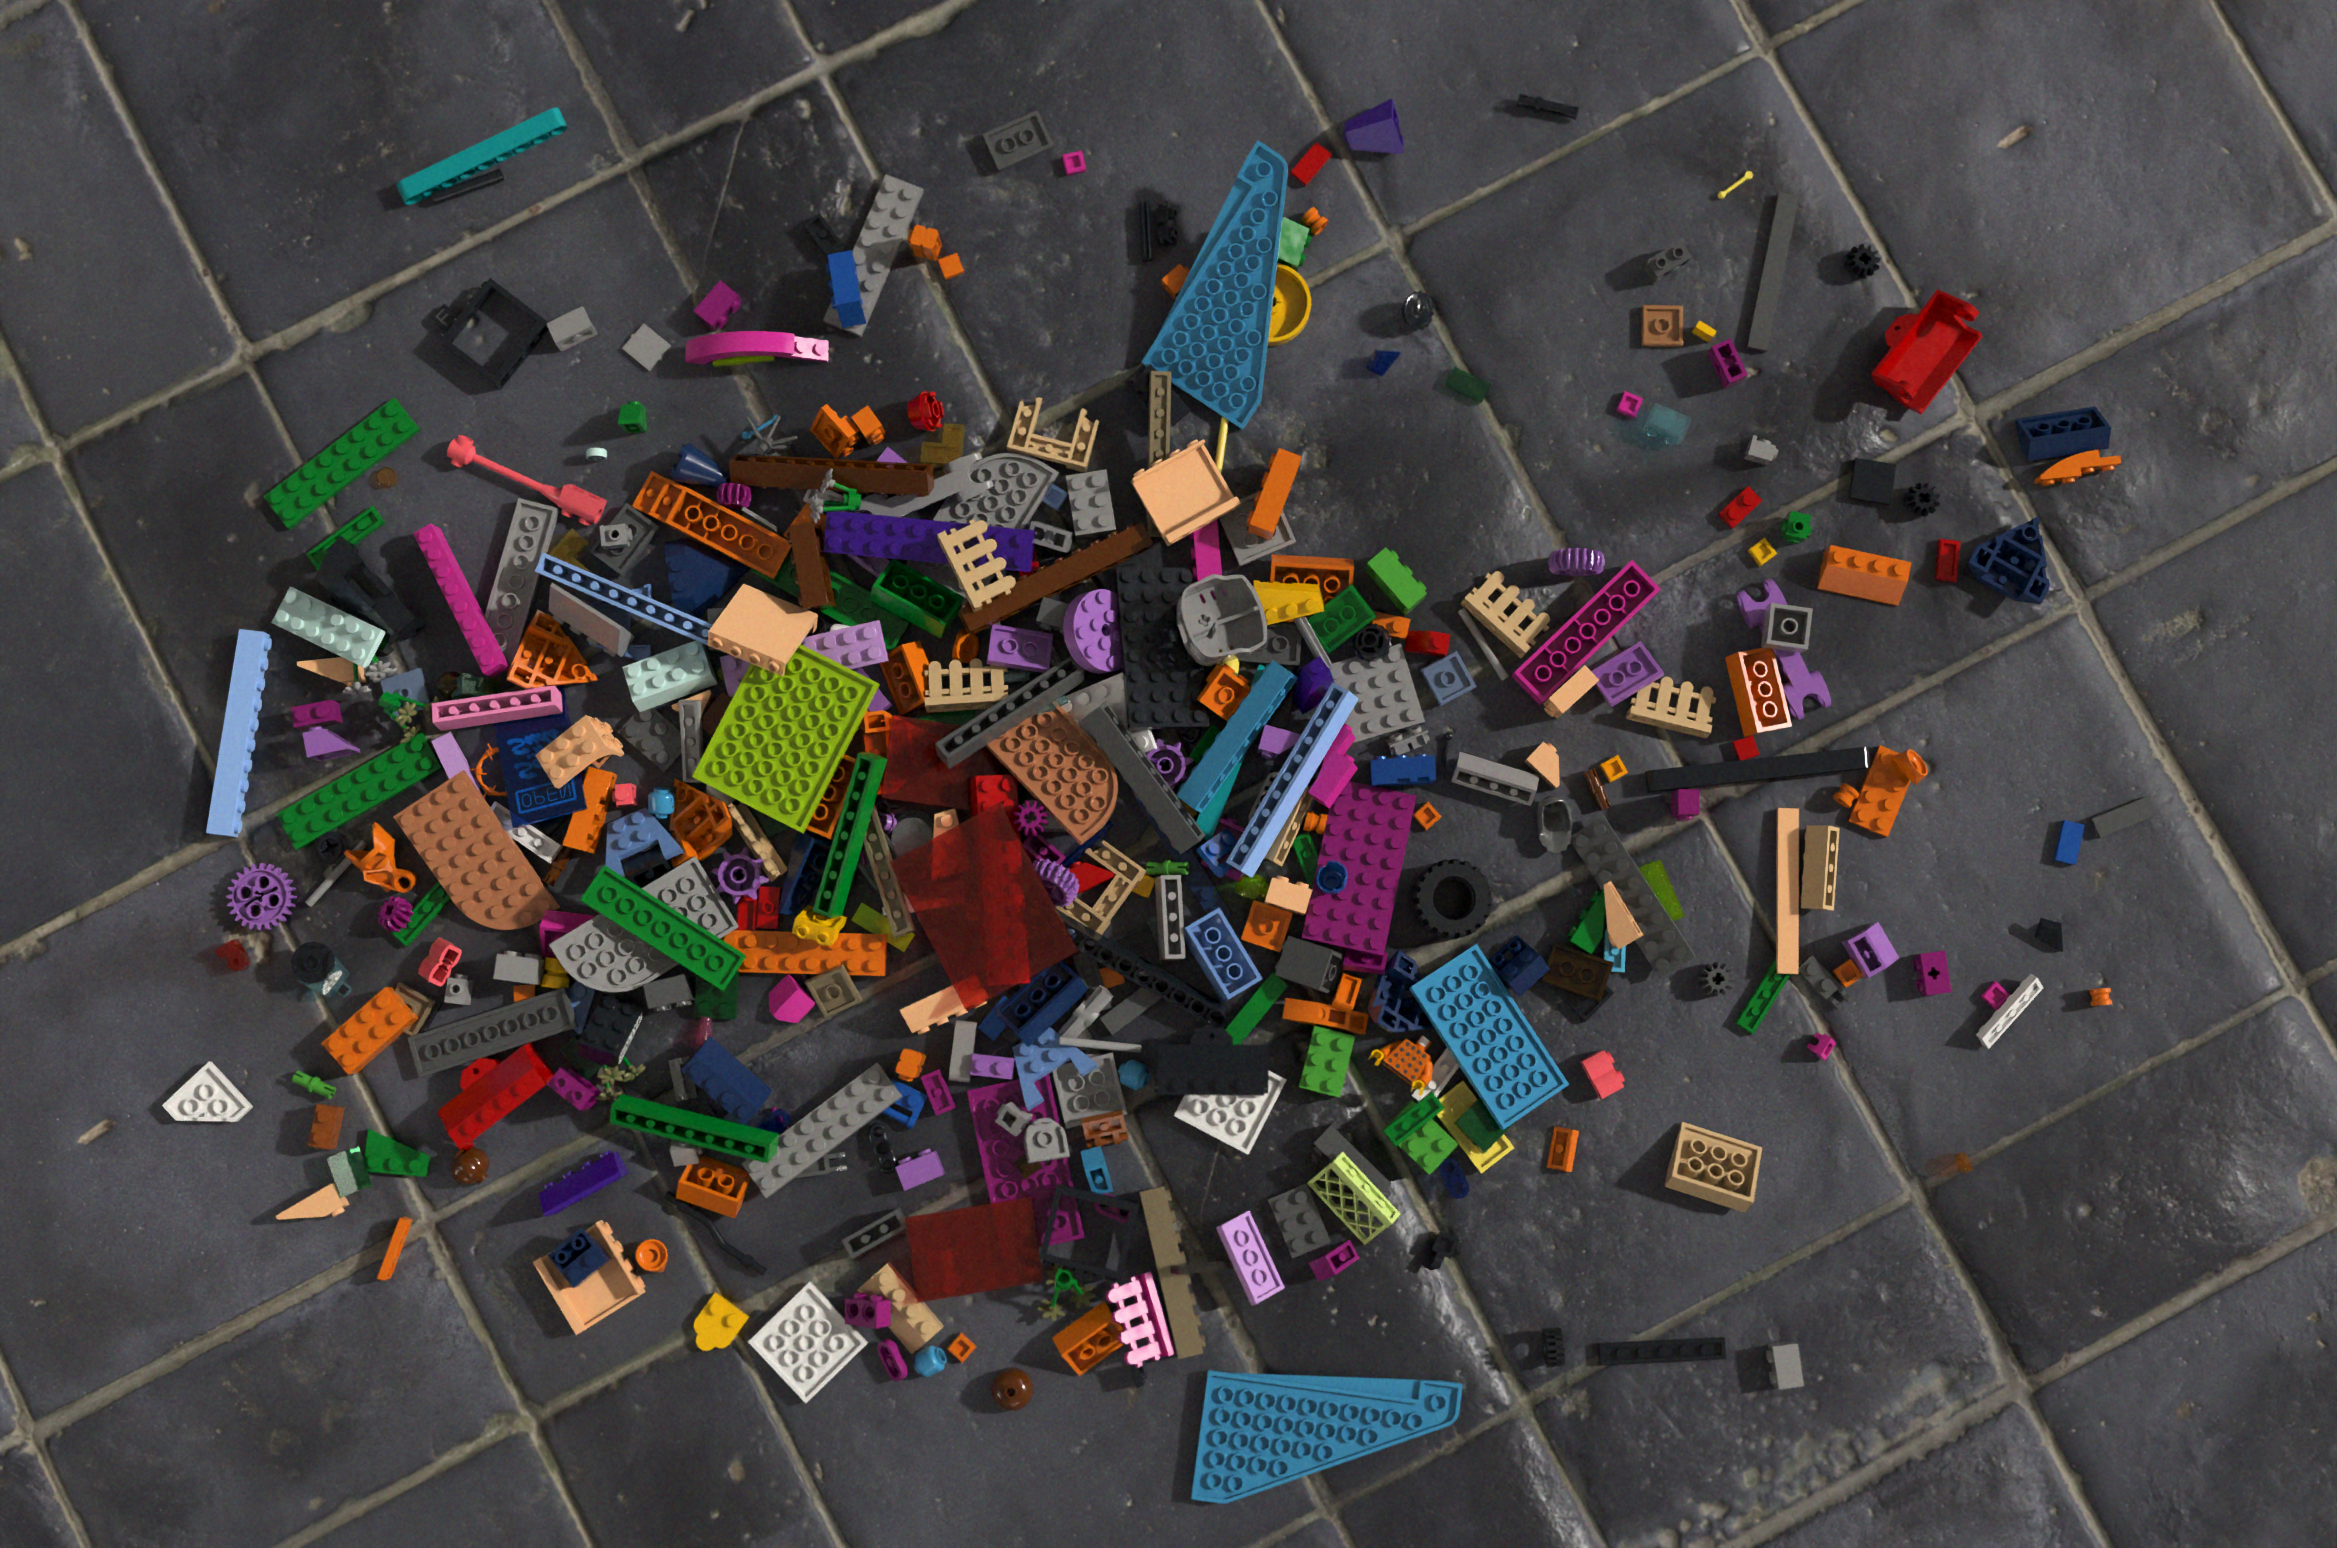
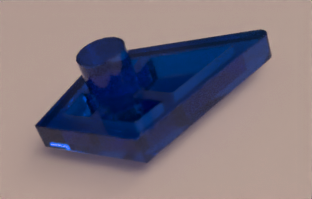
(1382, 361)

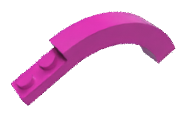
(754, 343)

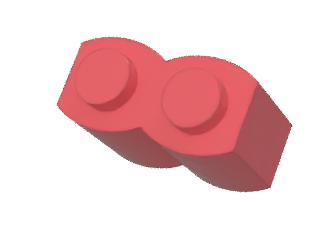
(441, 958)
(1602, 1073)

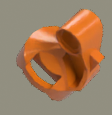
(379, 864)

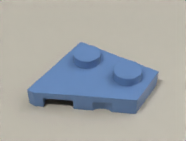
(581, 1000)

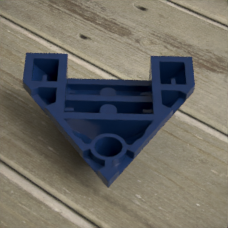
(2014, 563)
(699, 575)
(1392, 1002)

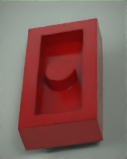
(1740, 507)

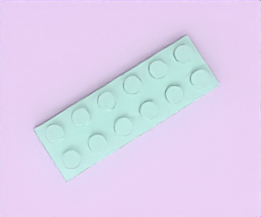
(328, 627)

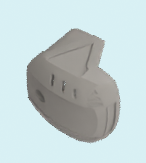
(1221, 621)

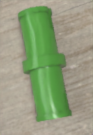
(1167, 868)
(314, 1084)

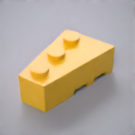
(1288, 601)

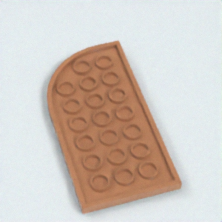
(1061, 770)
(475, 857)

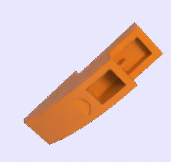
(2075, 466)
(1324, 1016)

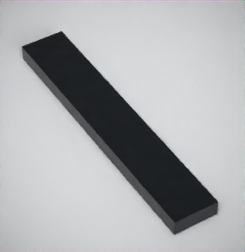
(1661, 1350)

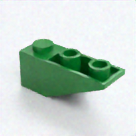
(1590, 928)

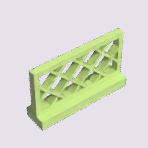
(1362, 1190)

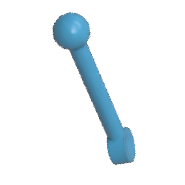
(746, 435)

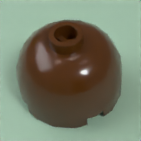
(1015, 1379)

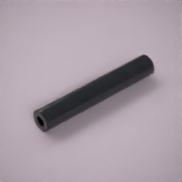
(468, 186)

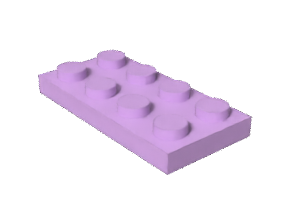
(1250, 1258)

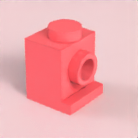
(625, 795)

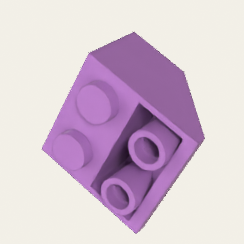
(1870, 950)

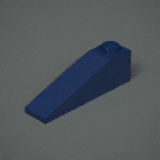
(804, 871)

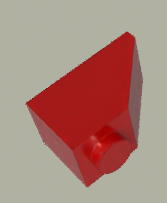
(1427, 643)
(1089, 875)

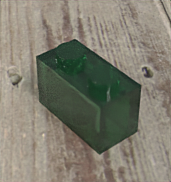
(349, 1172)

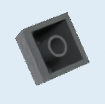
(1310, 965)

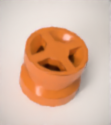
(1846, 795)
(2100, 996)

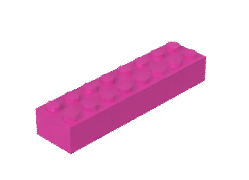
(1585, 632)

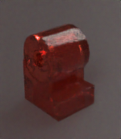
(236, 955)

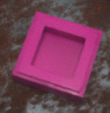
(1074, 163)
(1629, 404)
(1995, 995)

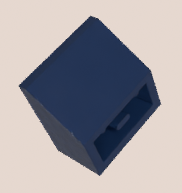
(1518, 965)
(579, 1257)

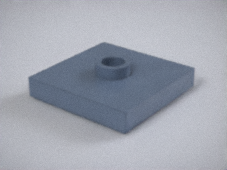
(1448, 678)
(409, 685)

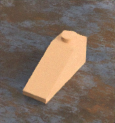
(334, 668)
(1620, 923)
(320, 1204)

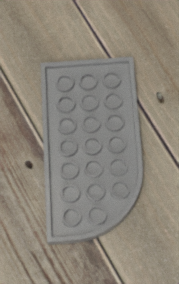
(1012, 501)
(616, 960)

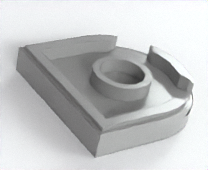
(1045, 1141)

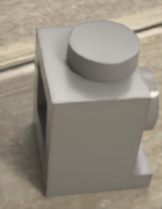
(1760, 451)
(621, 541)
(1012, 1125)

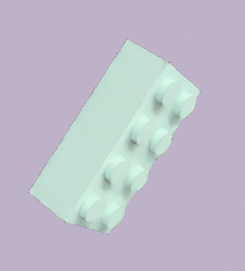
(669, 675)

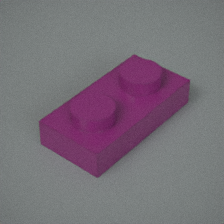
(1365, 962)
(938, 1092)

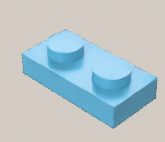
(1613, 954)

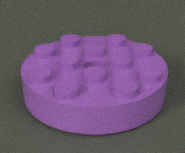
(1089, 645)

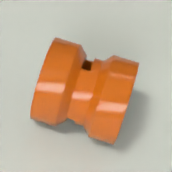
(1314, 221)
(1315, 822)

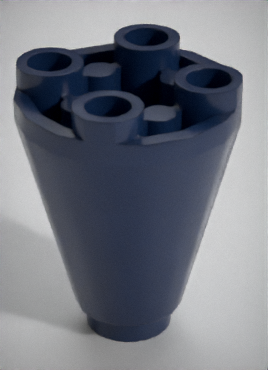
(697, 468)

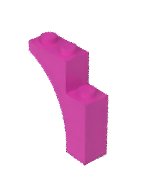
(1336, 769)

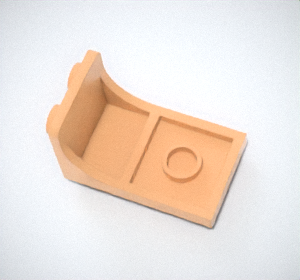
(577, 749)

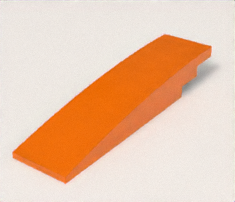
(712, 524)

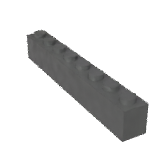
(1009, 712)
(1143, 778)

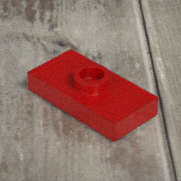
(768, 907)

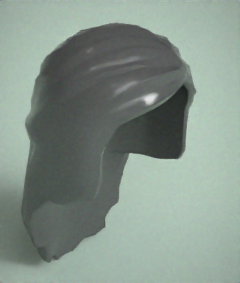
(1554, 823)

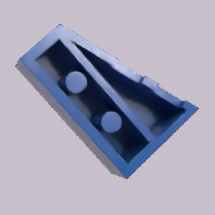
(846, 290)
(1402, 770)

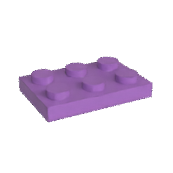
(1019, 648)
(1626, 674)

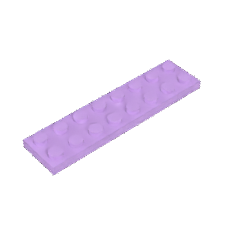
(848, 646)

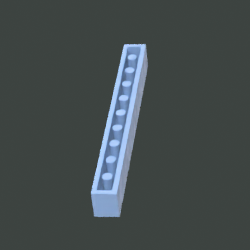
(624, 598)
(238, 733)
(1292, 779)

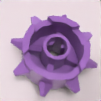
(1176, 762)
(731, 884)

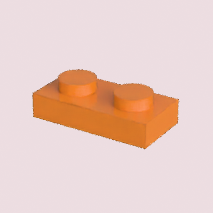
(1395, 625)

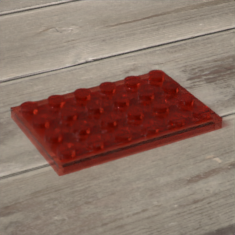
(919, 775)
(974, 1249)

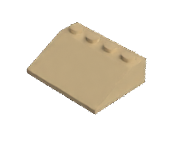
(1714, 1167)

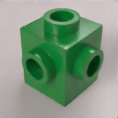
(1796, 527)

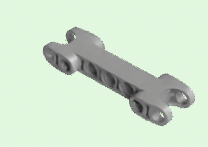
(955, 482)

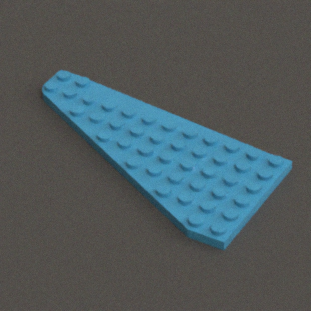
(1224, 310)
(1287, 1426)

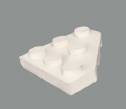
(208, 1098)

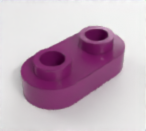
(1112, 1212)
(892, 1360)

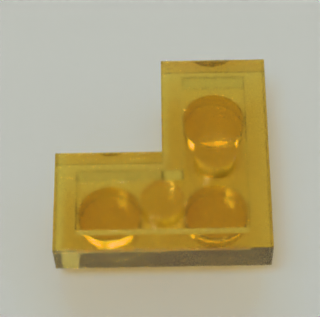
(948, 450)
(570, 548)

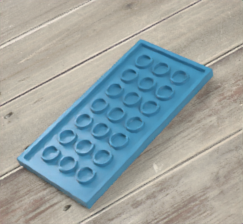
(1488, 1036)

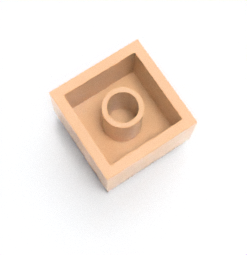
(1288, 895)

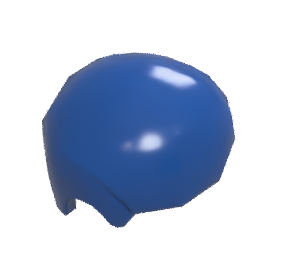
(1332, 877)

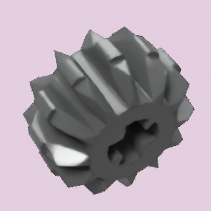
(1719, 986)

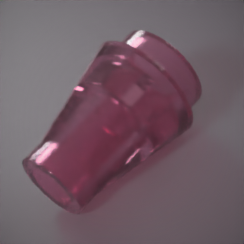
(703, 1031)

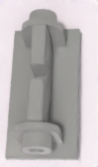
(1399, 742)
(683, 1085)

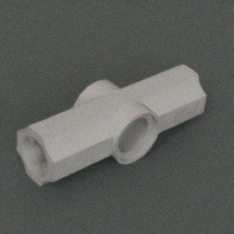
(1086, 1013)

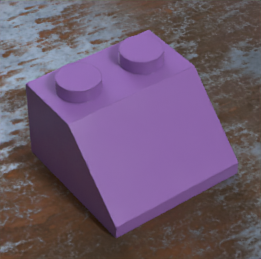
(1276, 742)
(326, 745)

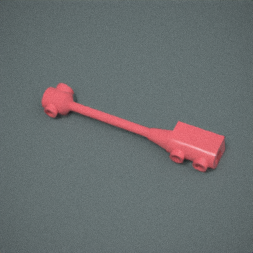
(569, 498)

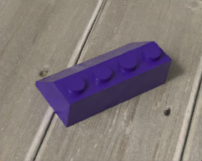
(582, 1184)

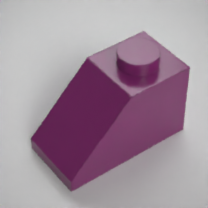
(1334, 1261)

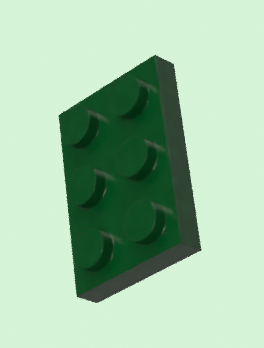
(715, 1003)

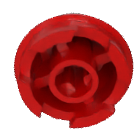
(925, 411)

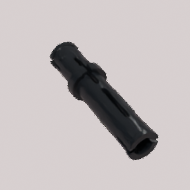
(1542, 105)

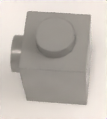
(459, 990)
(685, 1153)

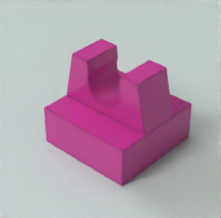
(1824, 1046)

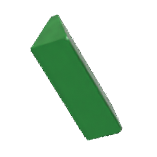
(1204, 744)

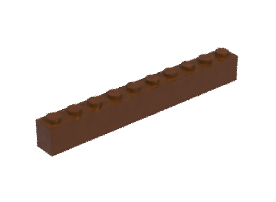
(855, 474)
(1058, 577)

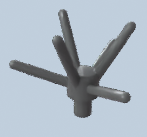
(766, 443)

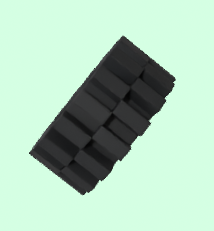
(1553, 1347)

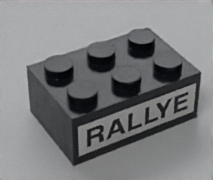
(610, 1031)

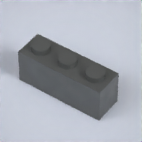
(875, 1233)

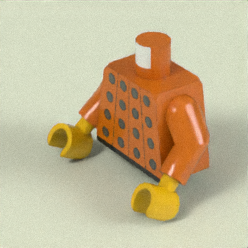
(1407, 1061)

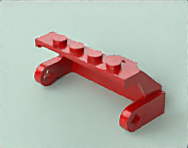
(1926, 350)
(492, 1091)

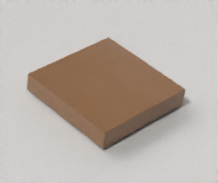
(1661, 326)

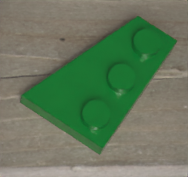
(393, 1157)

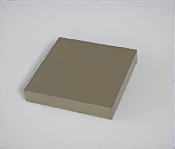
(833, 991)
(419, 1004)

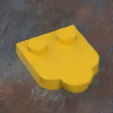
(718, 1323)

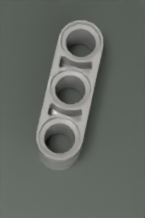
(962, 1050)

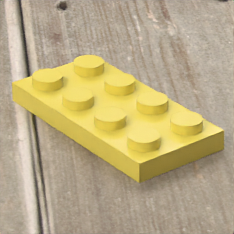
(1456, 1103)

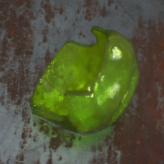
(1251, 887)

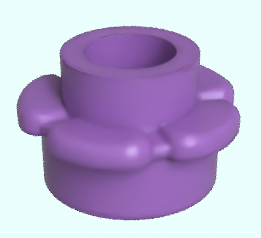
(888, 822)

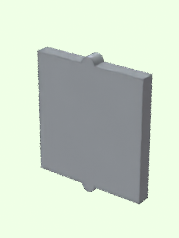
(646, 347)

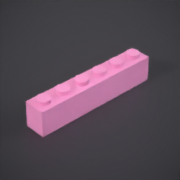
(497, 708)

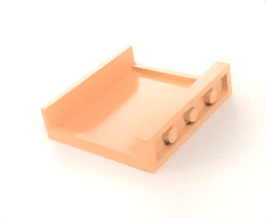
(1184, 492)
(761, 629)
(601, 1293)

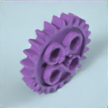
(253, 880)

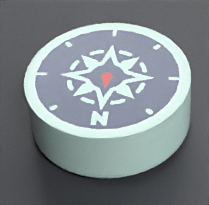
(596, 454)

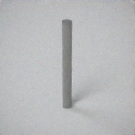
(1483, 644)
(333, 876)
(1066, 1041)

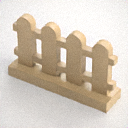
(971, 554)
(1490, 619)
(938, 699)
(1679, 721)
(757, 841)

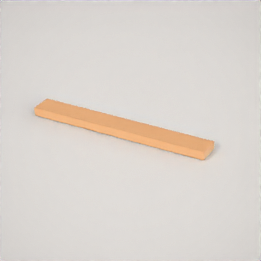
(1787, 891)

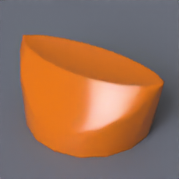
(965, 647)
(1911, 765)
(652, 1255)

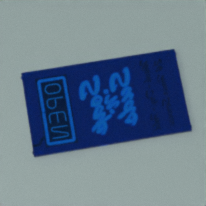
(527, 785)

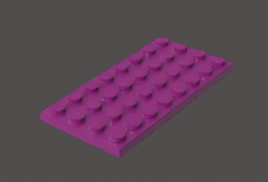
(1369, 837)
(1001, 1148)

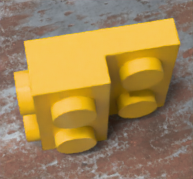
(817, 926)

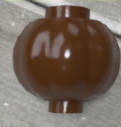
(470, 1166)

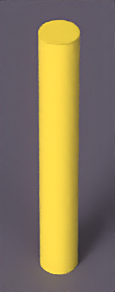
(1221, 443)

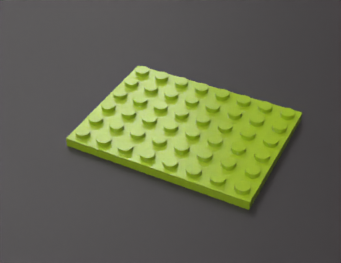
(786, 735)

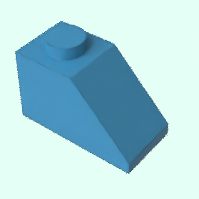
(1096, 1170)

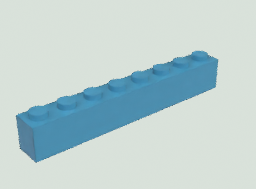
(1236, 736)

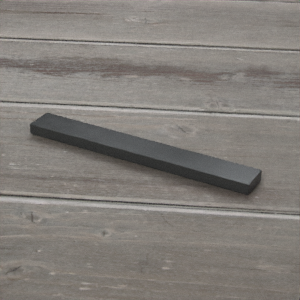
(1772, 272)

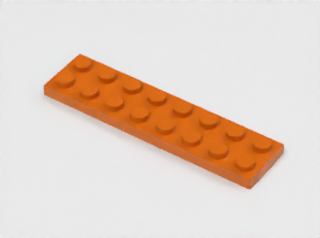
(792, 955)

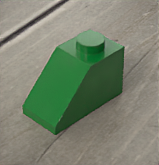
(633, 418)

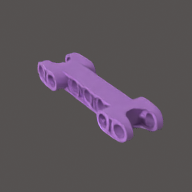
(1791, 665)

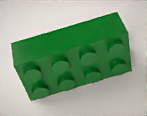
(916, 598)

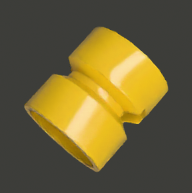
(556, 974)

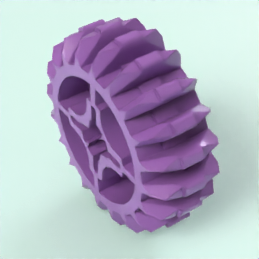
(1576, 562)
(1058, 882)

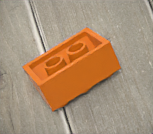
(906, 676)
(714, 1186)
(1089, 1339)

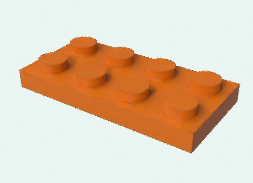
(1880, 794)

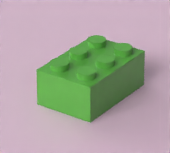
(1396, 580)
(1326, 1061)
(1428, 1144)

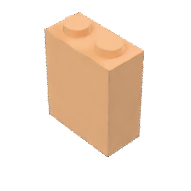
(1570, 692)

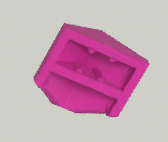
(789, 1000)

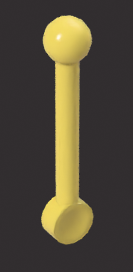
(1747, 176)

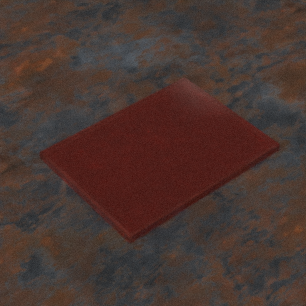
(983, 907)

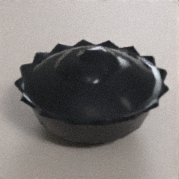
(1417, 310)
(1371, 642)

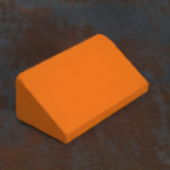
(1562, 1149)

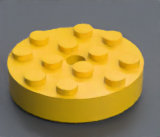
(1291, 307)

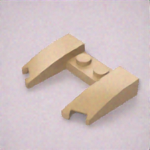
(1025, 442)
(1115, 894)

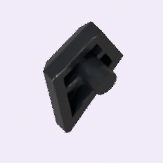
(2050, 933)

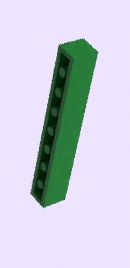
(850, 834)
(694, 1128)

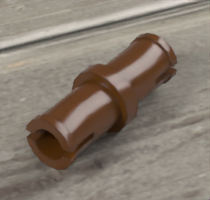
(1597, 789)
(558, 865)

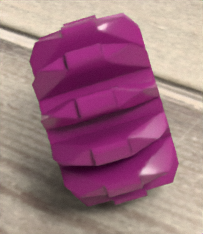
(733, 495)
(1027, 812)
(395, 914)

